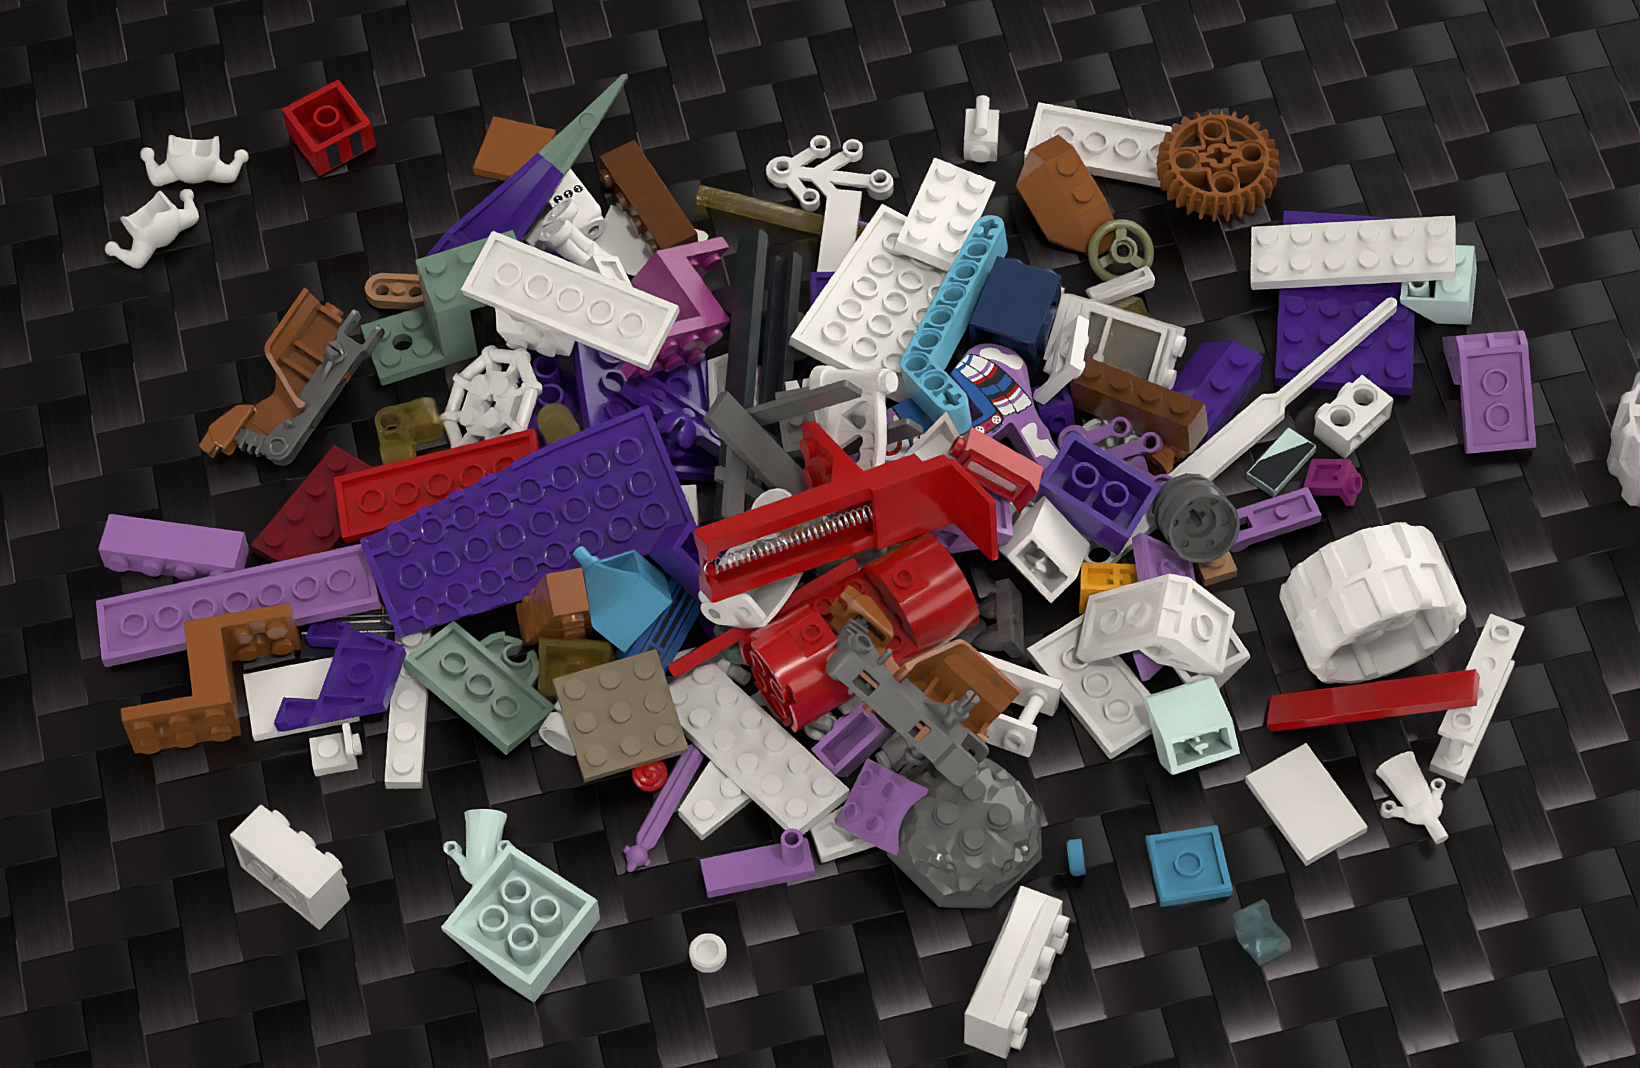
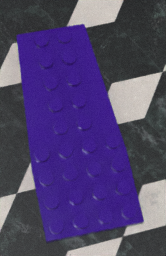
(511, 528)

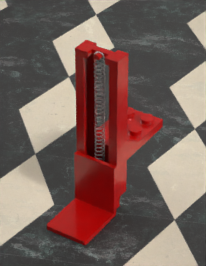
(871, 507)

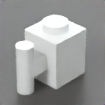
(981, 132)

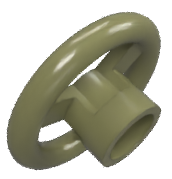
(1120, 227)

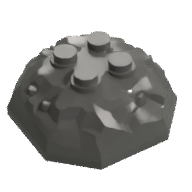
(969, 839)

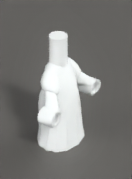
(1419, 801)

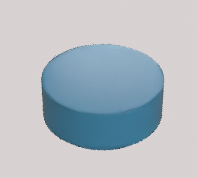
(1076, 857)

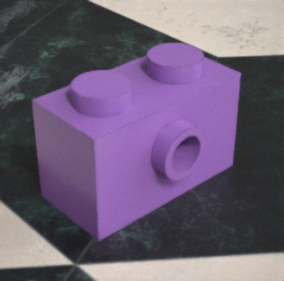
(852, 741)

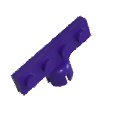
(678, 418)

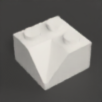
(526, 335)

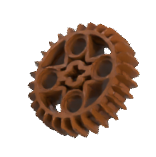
(1217, 165)

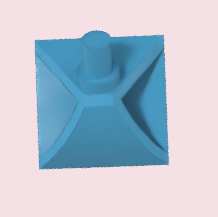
(623, 594)

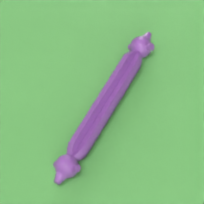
(663, 808)

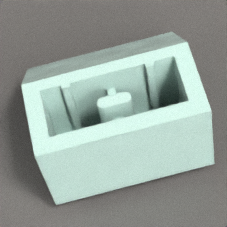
(1445, 299)
(1191, 725)

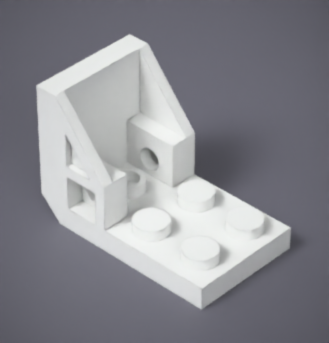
(1164, 619)

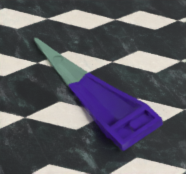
(526, 193)

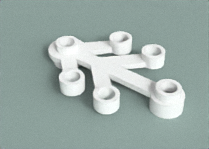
(825, 174)

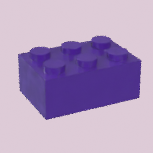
(1096, 492)

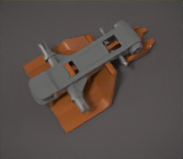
(311, 366)
(933, 701)

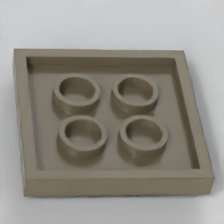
(620, 715)

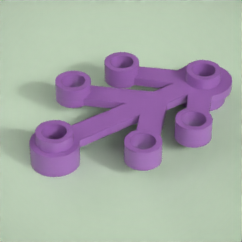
(1122, 451)

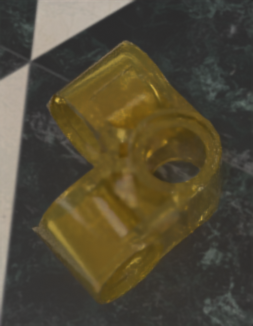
(415, 423)

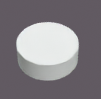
(708, 953)

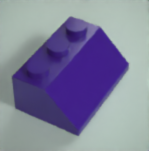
(1221, 378)

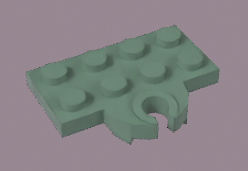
(483, 683)

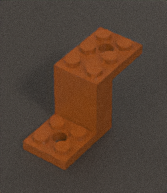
(213, 707)

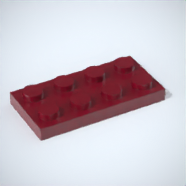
(311, 516)

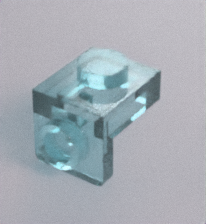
(1260, 933)

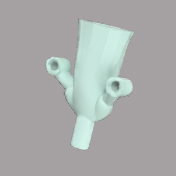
(483, 843)

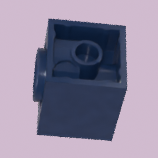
(1017, 309)

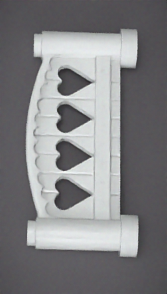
(875, 387)

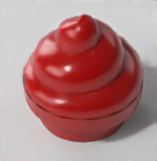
(650, 776)

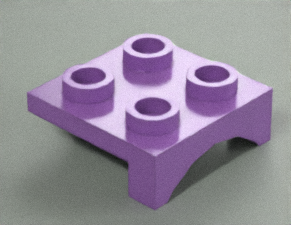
(878, 805)

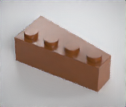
(555, 608)

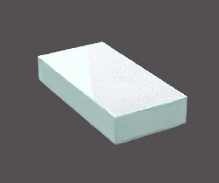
(1281, 462)

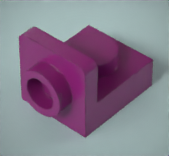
(1334, 478)

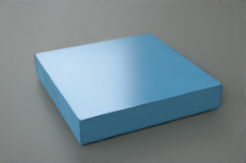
(1188, 866)

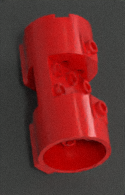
(914, 588)

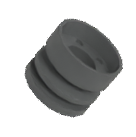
(1207, 530)

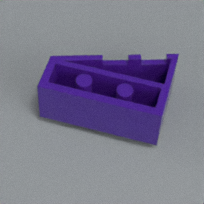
(680, 556)

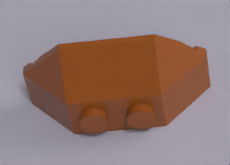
(1064, 196)

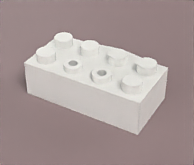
(1015, 973)

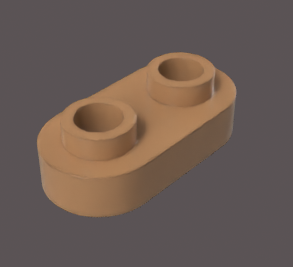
(399, 289)

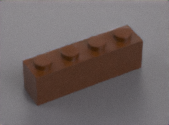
(645, 199)
(1148, 406)

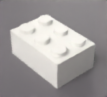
(291, 866)

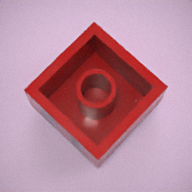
(329, 127)

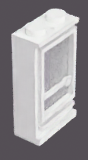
(1124, 339)

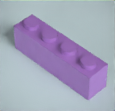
(171, 548)

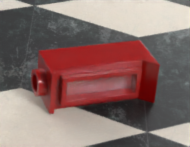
(997, 467)

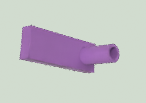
(759, 866)

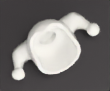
(192, 162)
(154, 227)

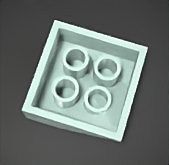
(522, 922)

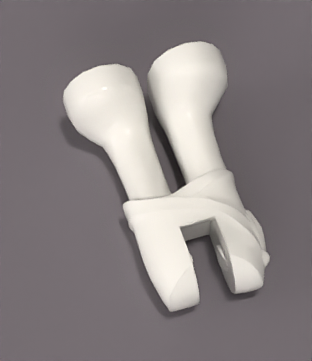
(564, 237)

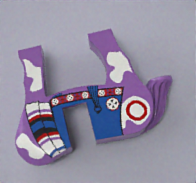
(998, 405)

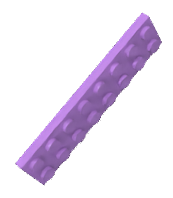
(314, 585)

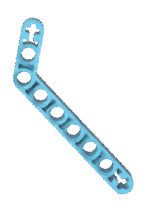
(946, 322)

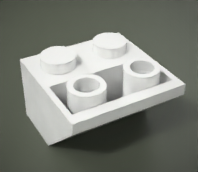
(1046, 549)

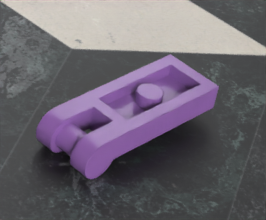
(1276, 517)

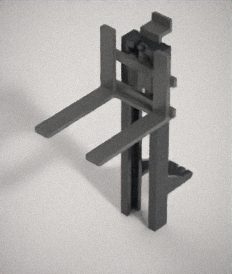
(742, 303)

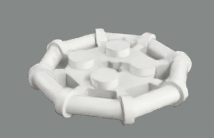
(512, 404)

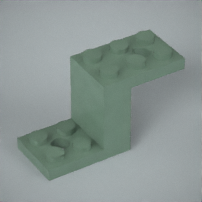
(440, 329)

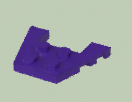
(356, 682)

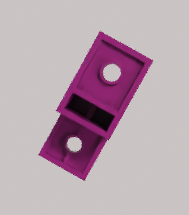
(678, 278)

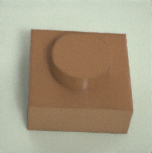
(1216, 570)

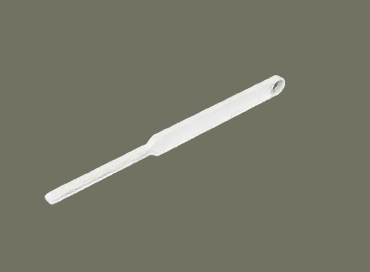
(1258, 419)

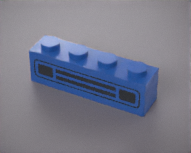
(669, 628)

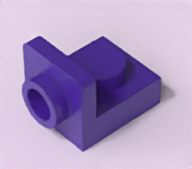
(1057, 412)

